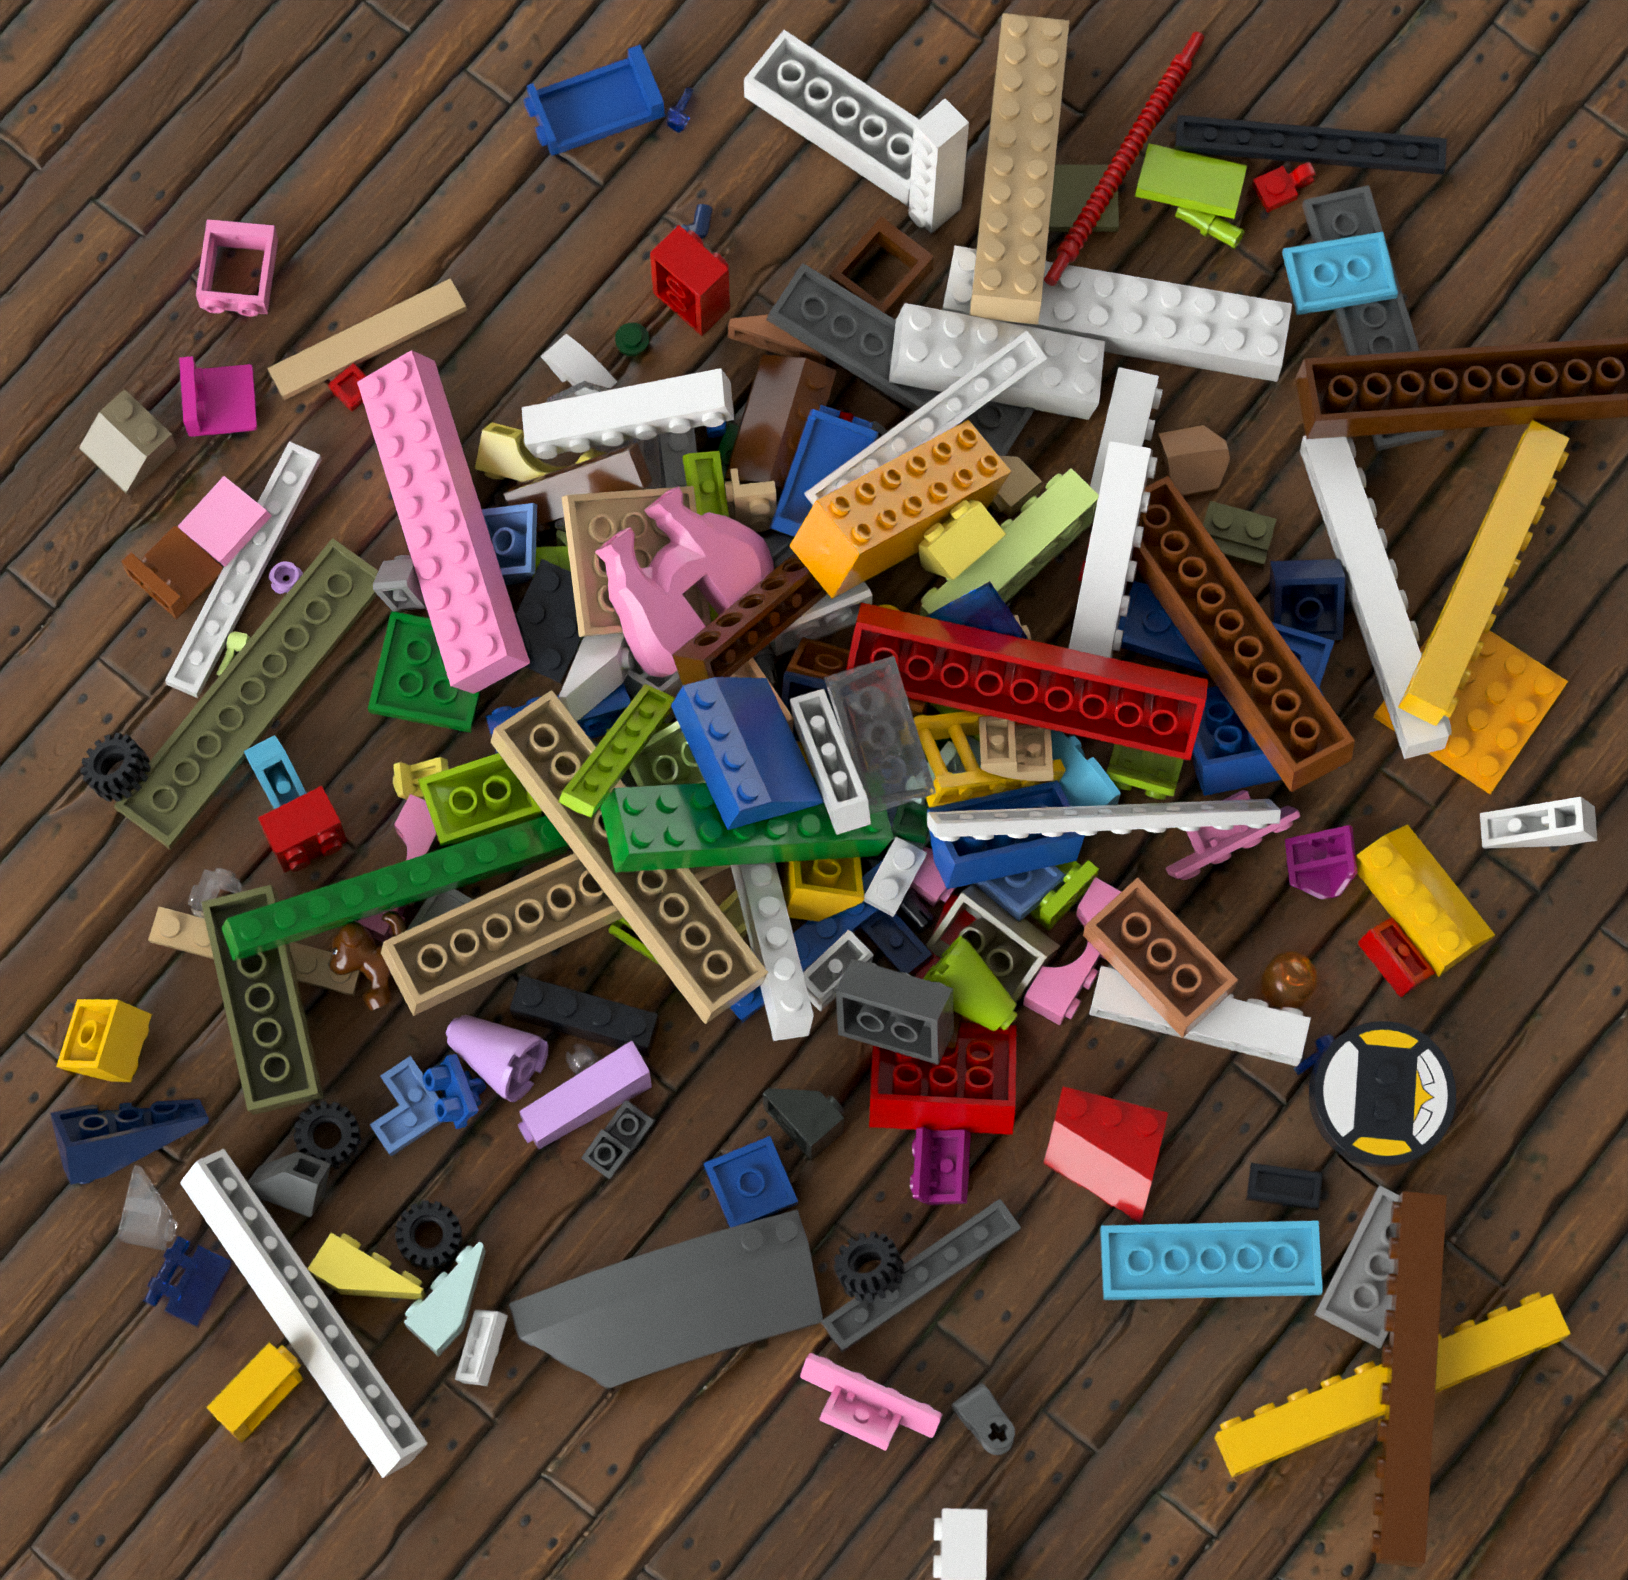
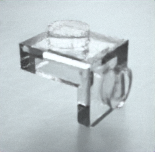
(209, 888)

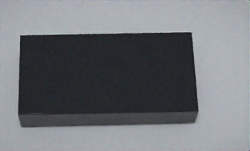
(1284, 1186)

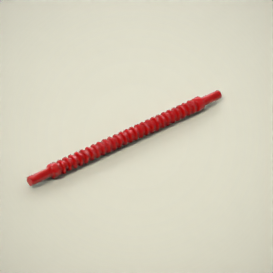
(1124, 158)

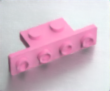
(1216, 844)
(865, 1406)

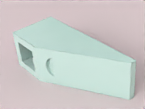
(445, 1311)

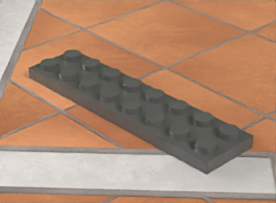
(1368, 326)
(862, 343)

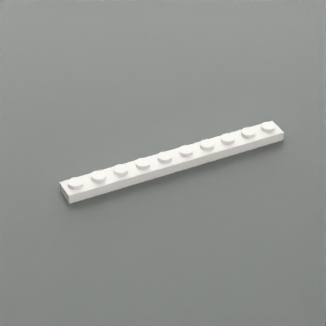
(1091, 819)

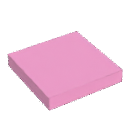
(224, 521)

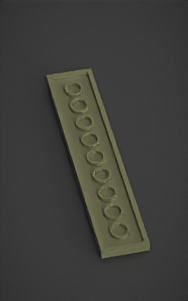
(251, 693)

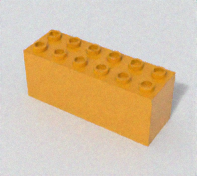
(889, 509)

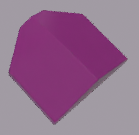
(1322, 861)

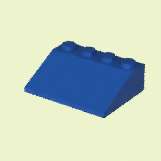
(744, 749)
(1226, 752)

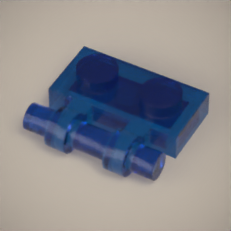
(197, 1285)

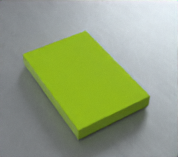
(1191, 181)

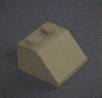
(127, 442)

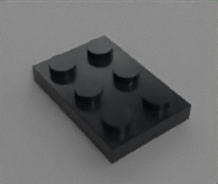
(550, 622)

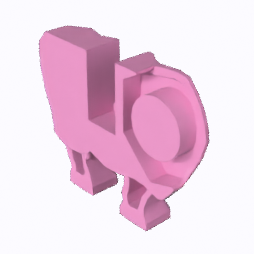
(703, 550)

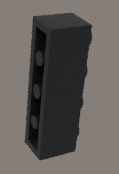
(583, 1015)

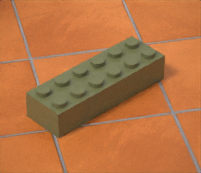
(263, 1012)

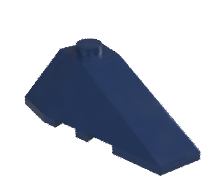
(105, 1141)

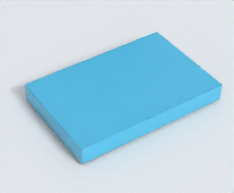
(1340, 273)

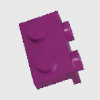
(940, 1166)

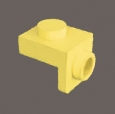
(406, 776)

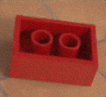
(690, 279)

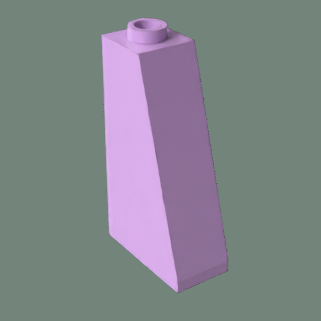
(586, 1096)

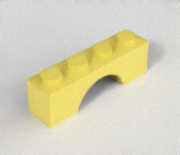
(505, 455)

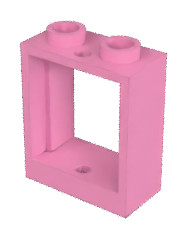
(236, 236)

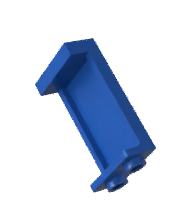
(595, 103)
(823, 448)

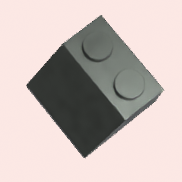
(805, 1117)

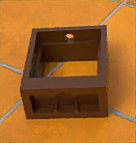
(901, 247)

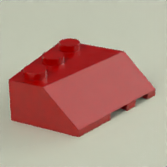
(1106, 1147)

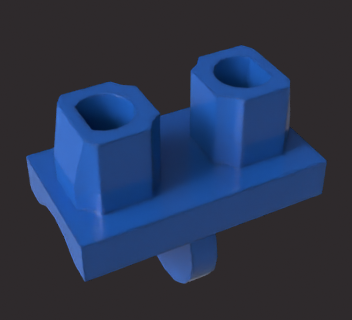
(458, 1090)

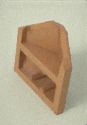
(1194, 459)

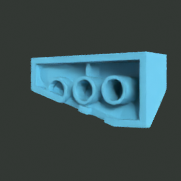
(1084, 780)

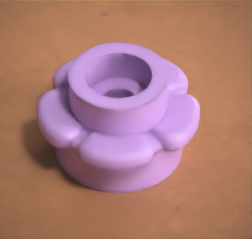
(279, 571)

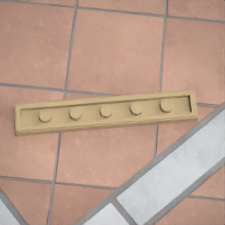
(367, 339)

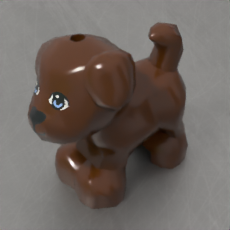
(356, 950)

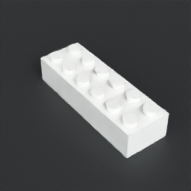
(835, 112)
(942, 346)

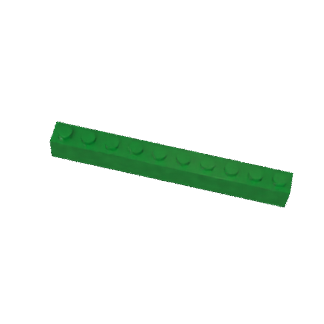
(392, 887)

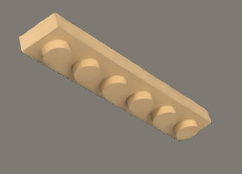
(191, 935)

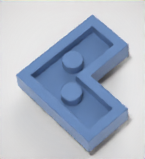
(415, 1110)

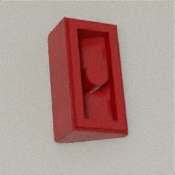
(1395, 957)

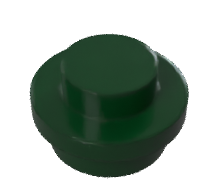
(632, 339)

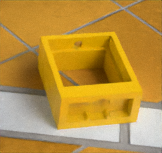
(256, 1391)

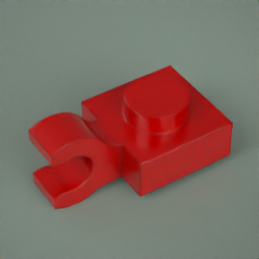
(1280, 188)

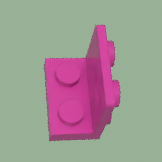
(217, 398)

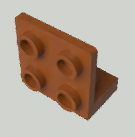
(173, 571)

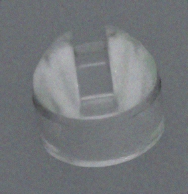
(581, 1059)

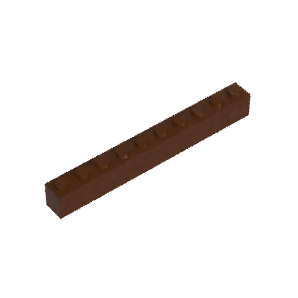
(1410, 1379)

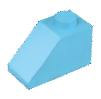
(275, 772)

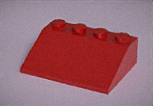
(966, 1091)

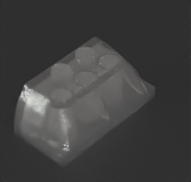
(880, 733)

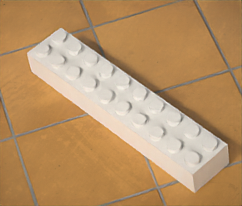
(1151, 318)

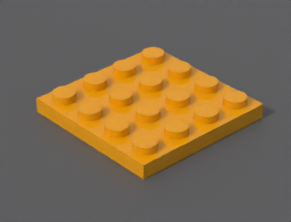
(1494, 711)

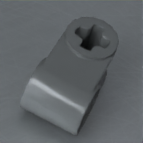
(981, 1415)

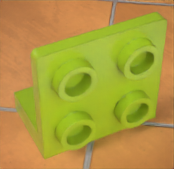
(1059, 902)

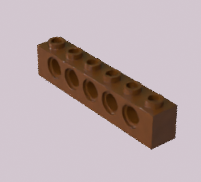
(749, 623)

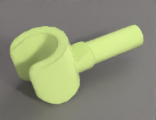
(235, 643)

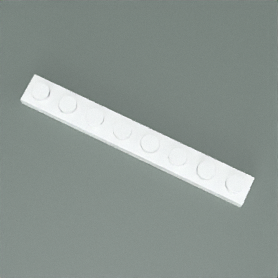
(941, 412)
(243, 573)

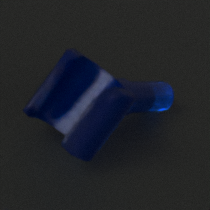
(676, 118)
(1321, 1043)

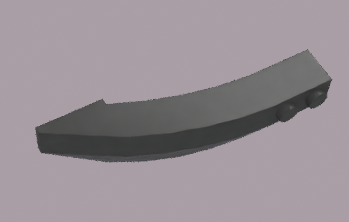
(677, 1302)

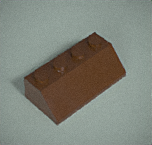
(776, 417)

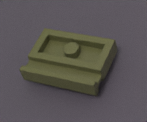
(1239, 533)

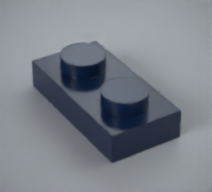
(897, 942)

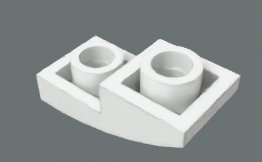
(576, 364)

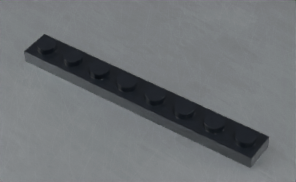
(1311, 144)

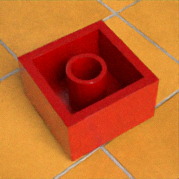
(303, 830)

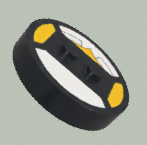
(1382, 1094)

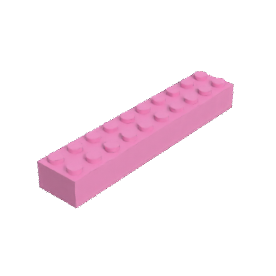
(443, 523)

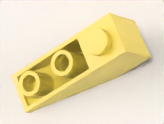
(353, 1272)

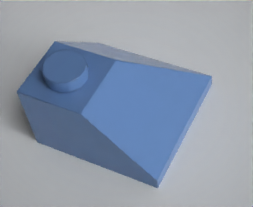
(514, 540)

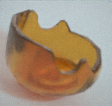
(1289, 980)

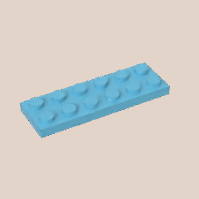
(1211, 1260)

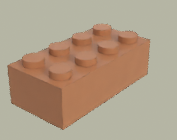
(1160, 957)

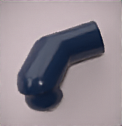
(701, 221)

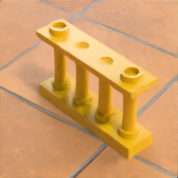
(973, 782)

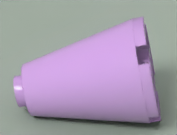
(498, 1054)

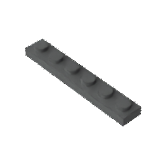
(924, 1274)

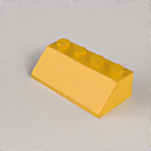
(1422, 899)

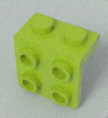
(1144, 770)

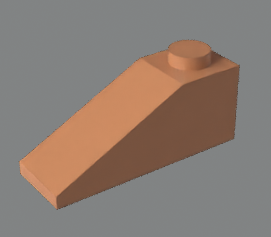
(765, 335)

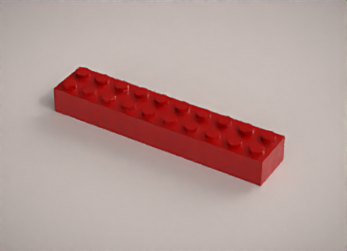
(1034, 681)

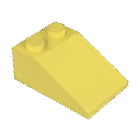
(959, 540)

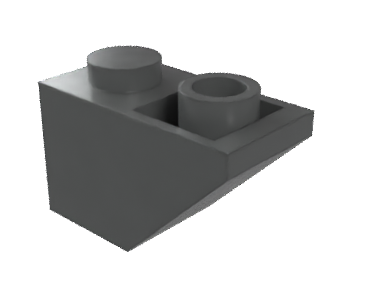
(292, 1182)

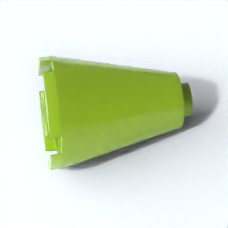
(975, 988)

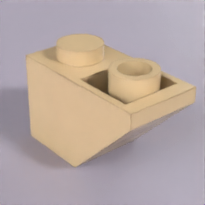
(1017, 488)

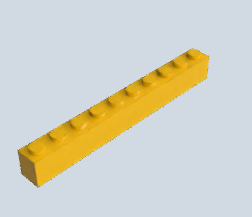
(1484, 574)
(1356, 1399)

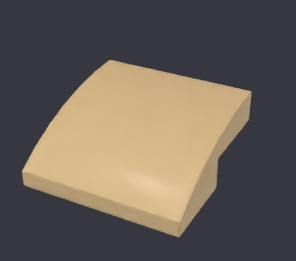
(1015, 750)

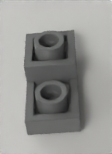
(618, 1139)

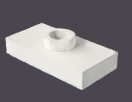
(481, 1347)

